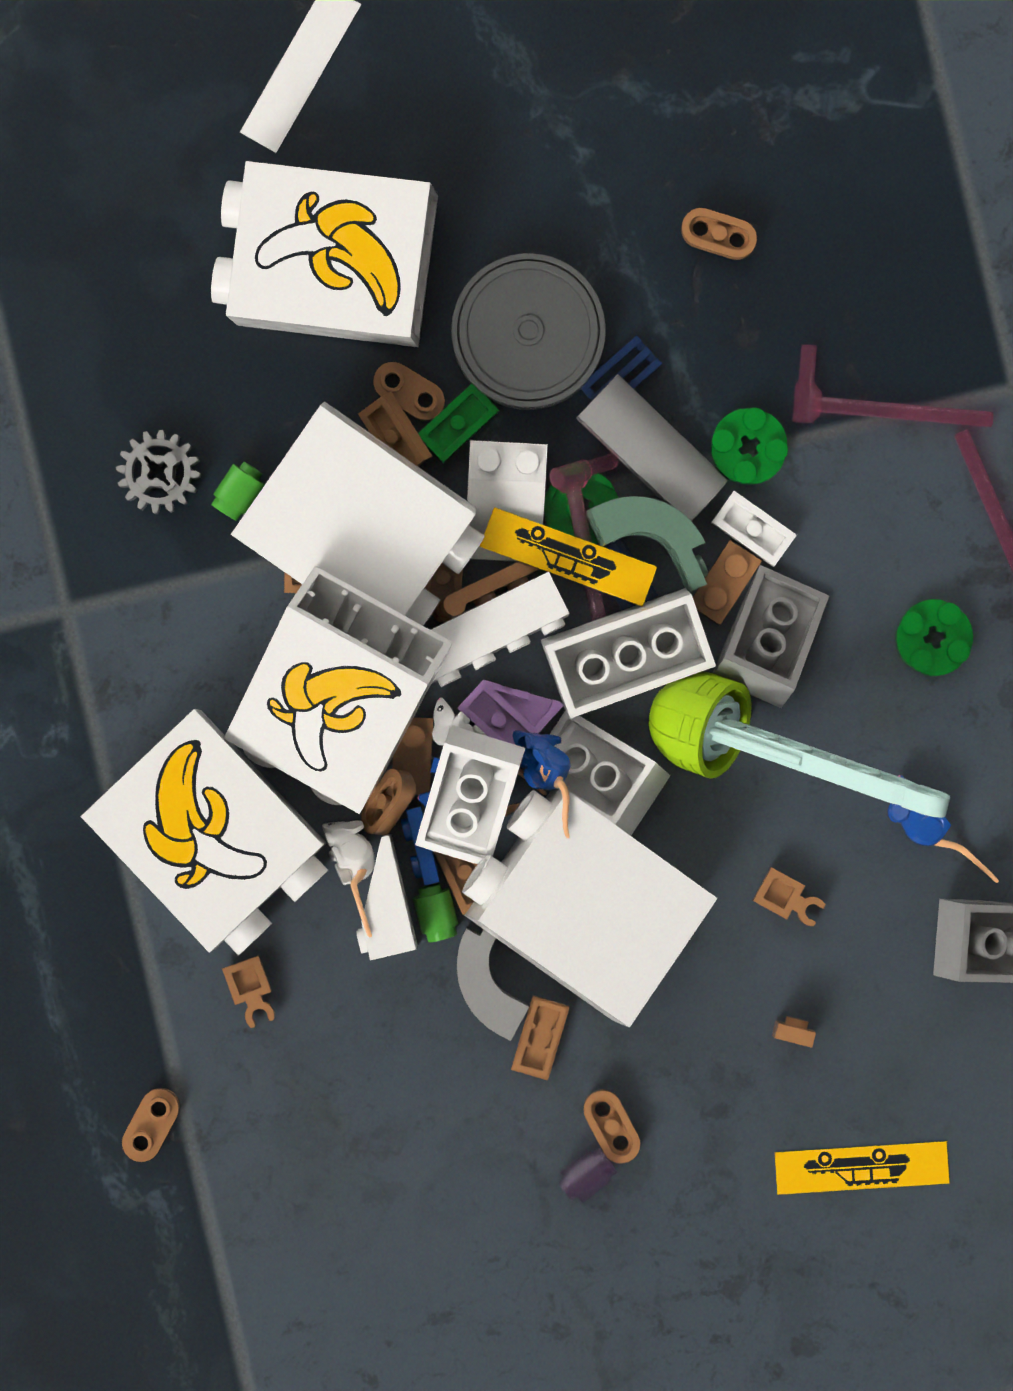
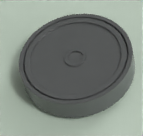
(528, 331)

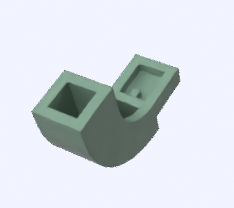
(657, 521)

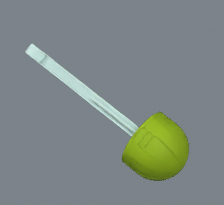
(706, 722)

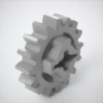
(145, 484)

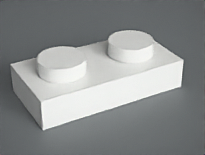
(753, 528)

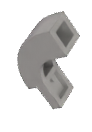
(482, 994)

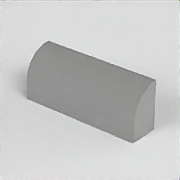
(652, 448)

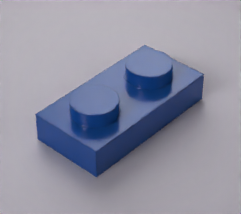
(424, 862)

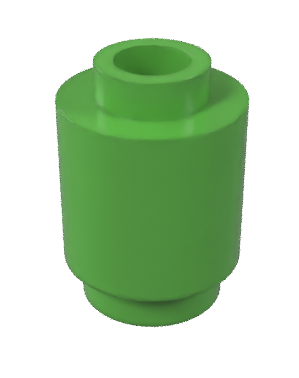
(238, 490)
(436, 912)

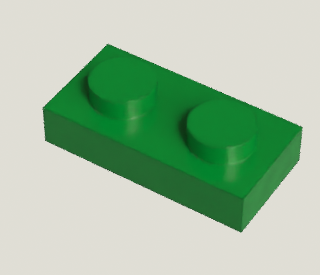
(458, 423)

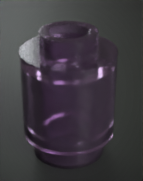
(587, 1175)

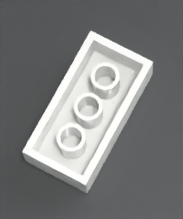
(500, 624)
(628, 653)

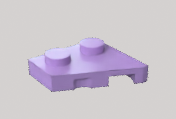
(504, 709)

